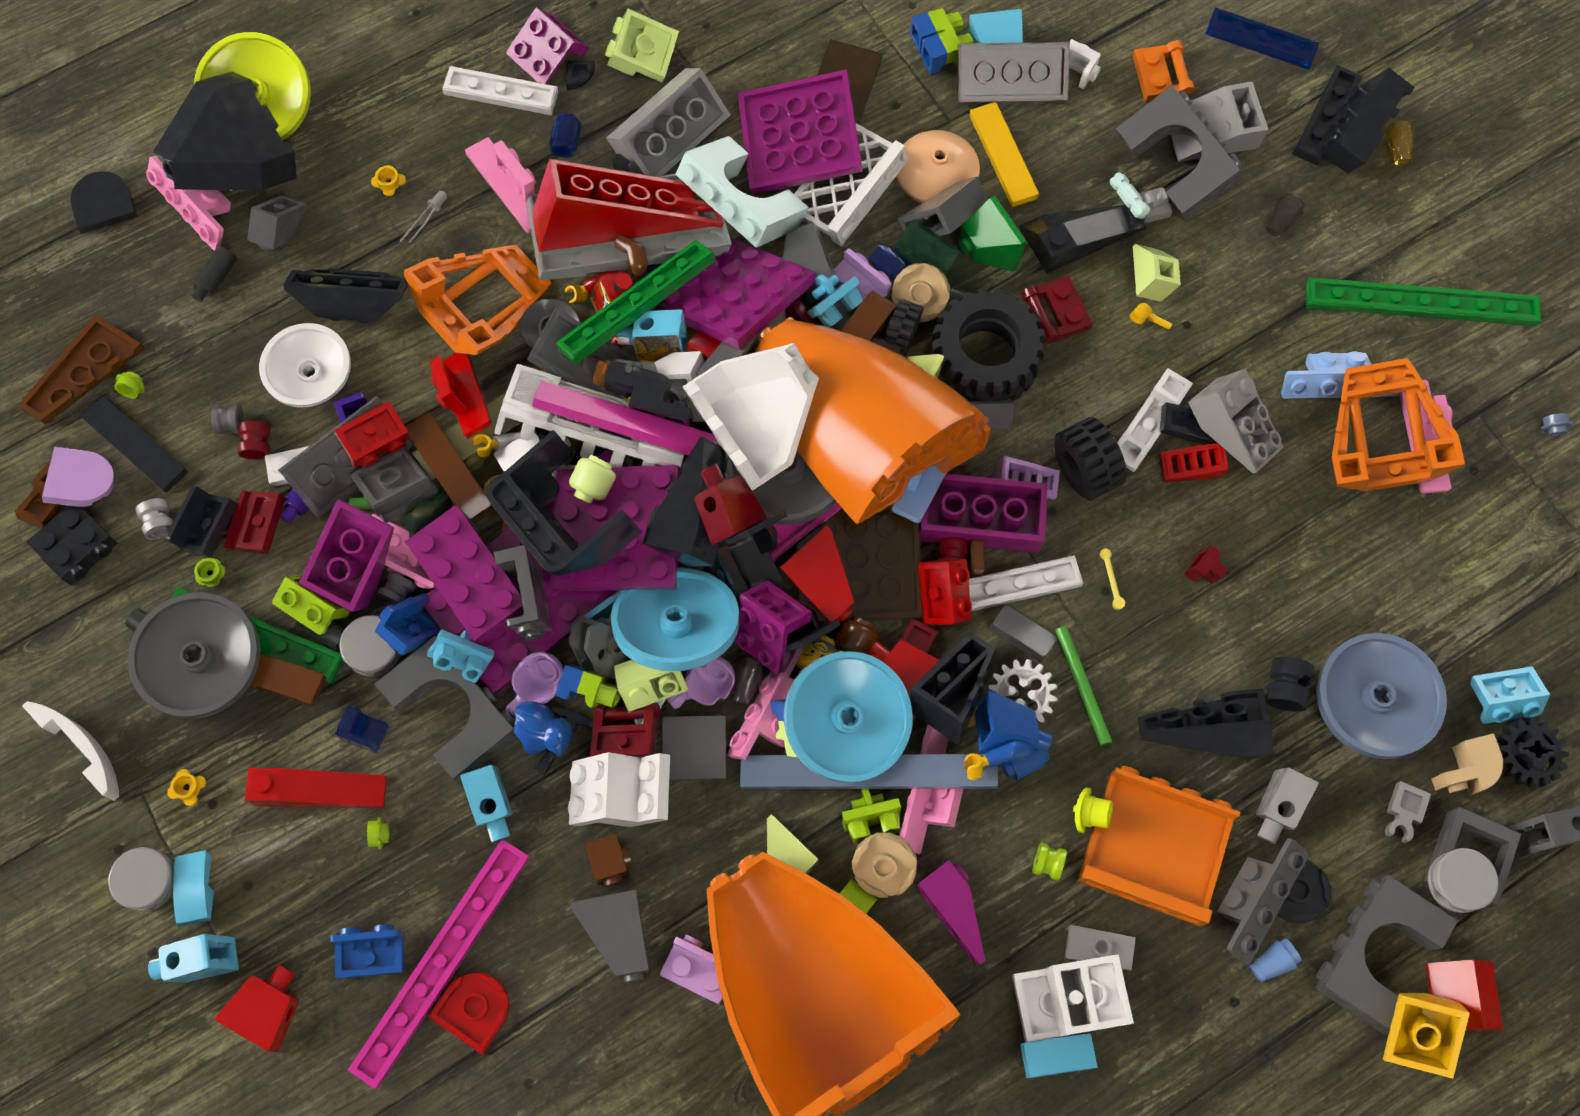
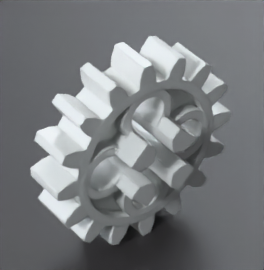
(1026, 676)

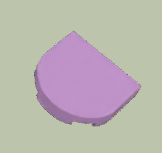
(77, 478)

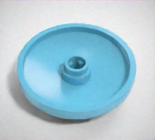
(678, 625)
(848, 716)

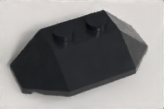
(345, 293)

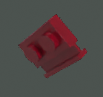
(254, 522)

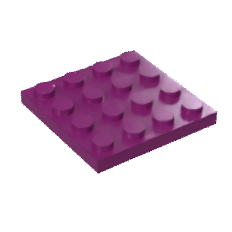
(799, 132)
(739, 293)
(637, 565)

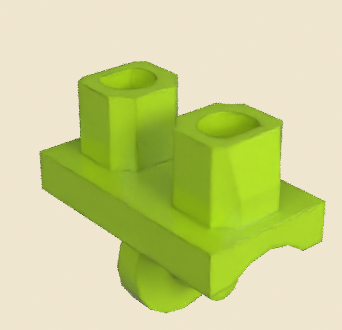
(871, 811)

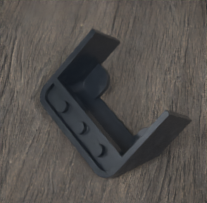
(522, 499)
(746, 562)

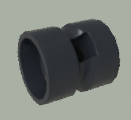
(1290, 683)

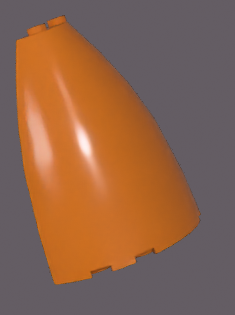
(875, 418)
(816, 990)

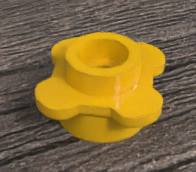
(388, 173)
(182, 779)

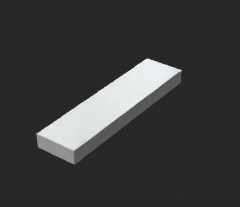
(500, 90)
(1024, 583)

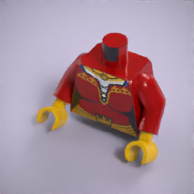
(603, 289)

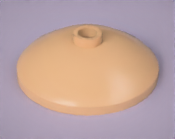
(928, 176)

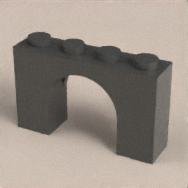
(1171, 115)
(486, 729)
(1347, 975)

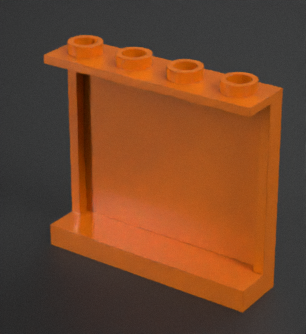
(1159, 846)

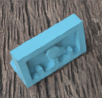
(1510, 694)

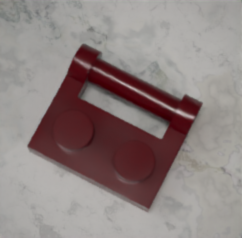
(1064, 305)
(629, 740)

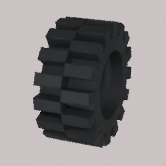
(904, 324)

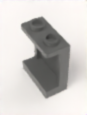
(536, 618)

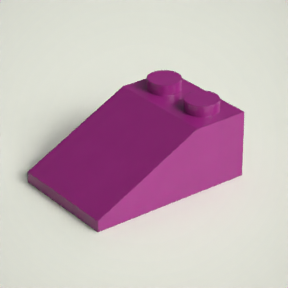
(348, 557)

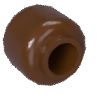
(855, 635)

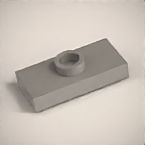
(1091, 943)

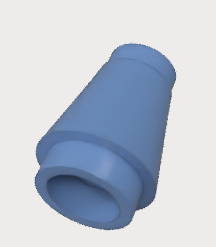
(1276, 960)

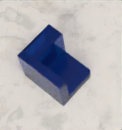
(361, 730)

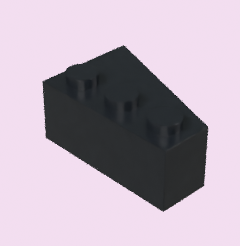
(1362, 119)
(953, 687)

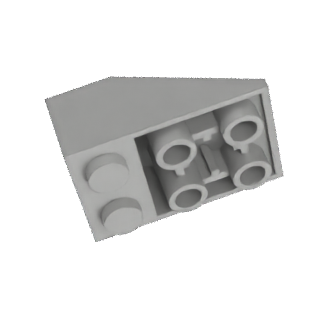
(1231, 113)
(1237, 419)

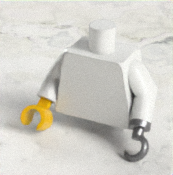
(509, 447)

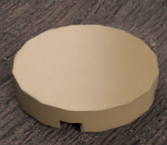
(923, 286)
(884, 865)

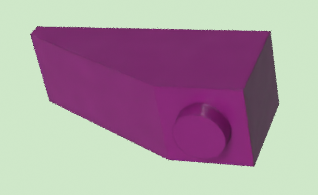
(953, 904)

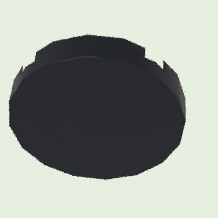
(1307, 897)

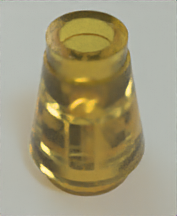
(1401, 141)

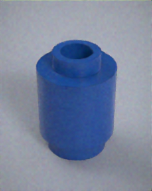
(1021, 769)

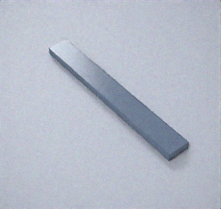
(908, 772)

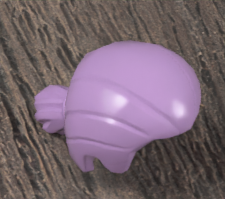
(536, 681)
(706, 683)

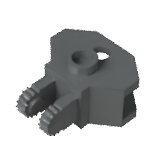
(599, 645)

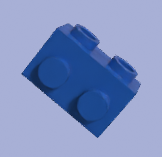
(407, 625)
(368, 952)

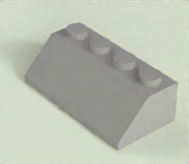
(669, 124)

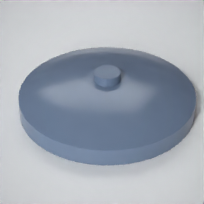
(1381, 696)

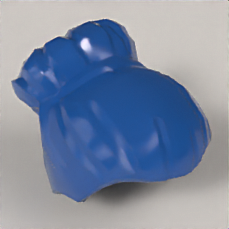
(540, 729)

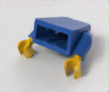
(1004, 734)

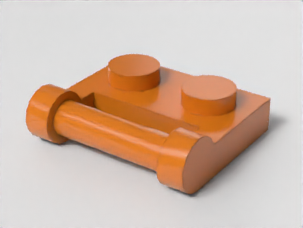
(1154, 73)

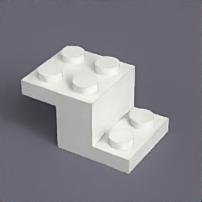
(619, 790)
(1072, 998)

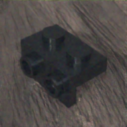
(201, 522)

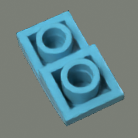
(191, 890)
(1058, 1055)

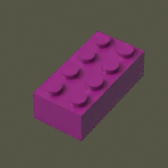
(990, 510)
(467, 575)

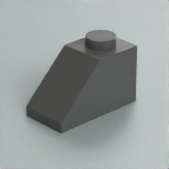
(274, 222)

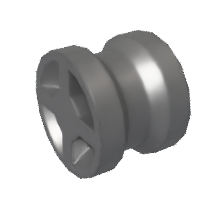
(226, 418)

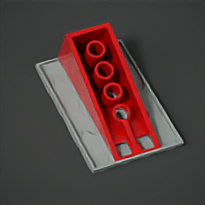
(589, 206)

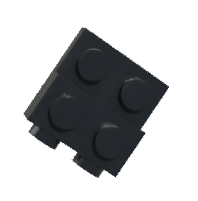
(72, 543)

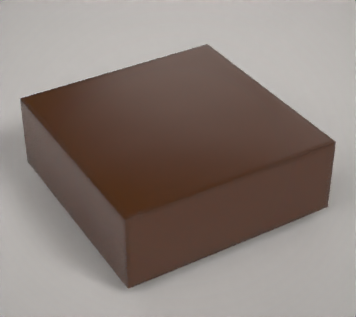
(976, 558)

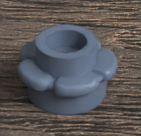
(1556, 424)

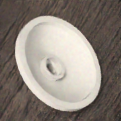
(297, 352)

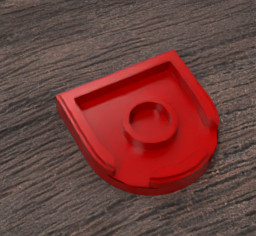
(473, 1009)

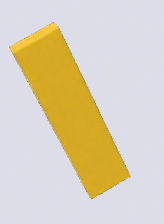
(1003, 154)

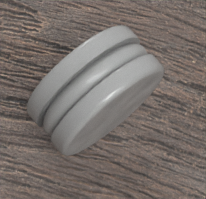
(365, 649)
(142, 879)
(1463, 880)

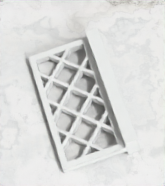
(864, 197)

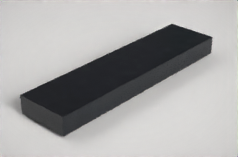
(1324, 115)
(134, 444)

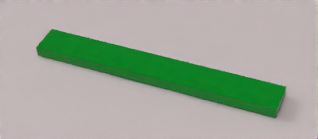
(1423, 301)

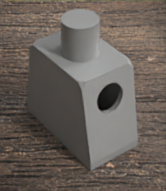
(1293, 793)

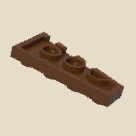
(82, 366)

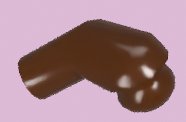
(635, 253)

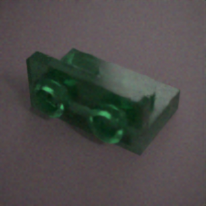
(924, 246)

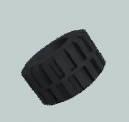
(1090, 458)

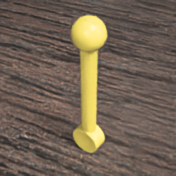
(1118, 602)

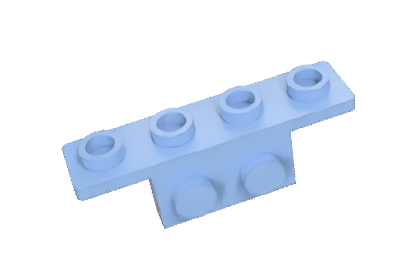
(1324, 375)
(919, 494)

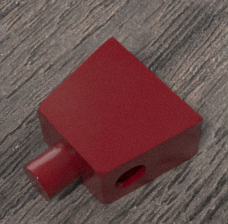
(726, 505)

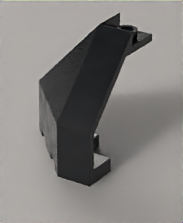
(225, 140)

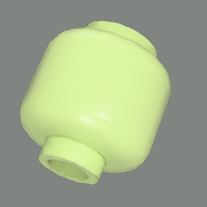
(592, 479)

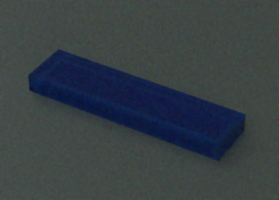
(1262, 38)

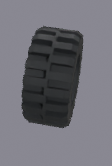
(1000, 316)

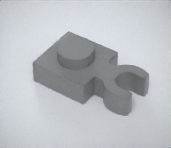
(1408, 807)

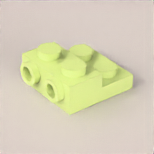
(641, 46)

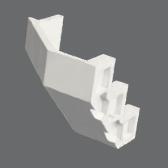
(757, 408)

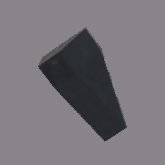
(1071, 235)
(676, 524)
(1230, 726)

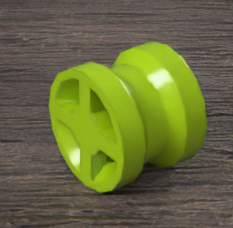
(1049, 861)

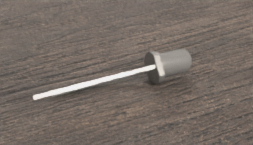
(435, 204)

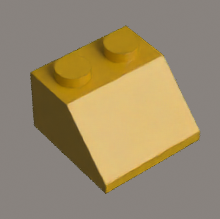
(1426, 1033)

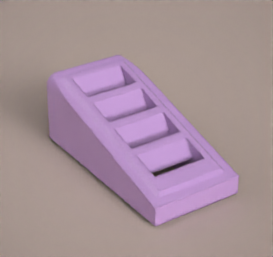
(1018, 466)

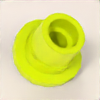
(1092, 811)

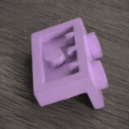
(869, 278)
(692, 968)

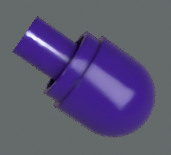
(294, 507)

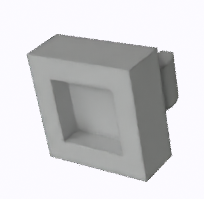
(1158, 203)

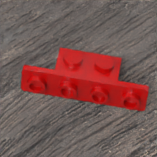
(460, 392)

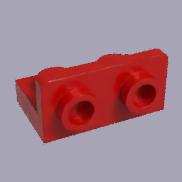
(372, 435)
(945, 591)

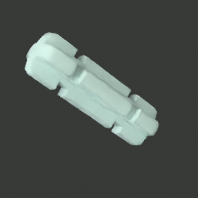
(1129, 195)

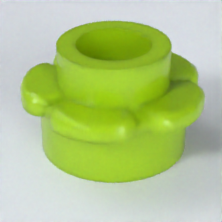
(129, 385)
(204, 566)
(377, 833)

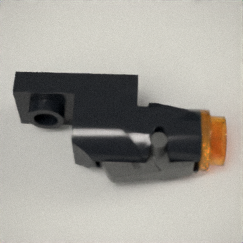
(645, 387)

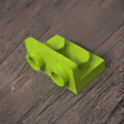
(306, 605)

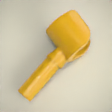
(1143, 312)

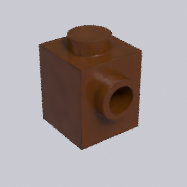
(608, 860)

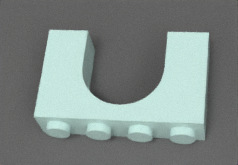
(757, 219)

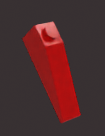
(314, 788)

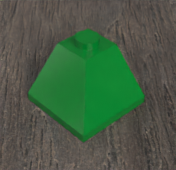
(992, 237)

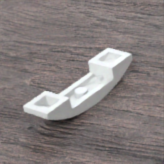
(1146, 425)
(100, 772)

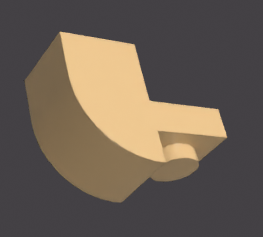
(1479, 766)

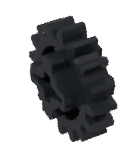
(1524, 762)

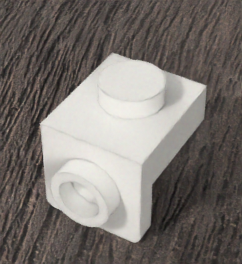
(1084, 61)

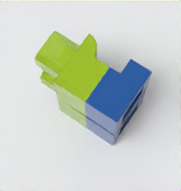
(936, 38)
(588, 683)

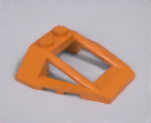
(435, 305)
(1429, 458)

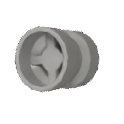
(155, 518)

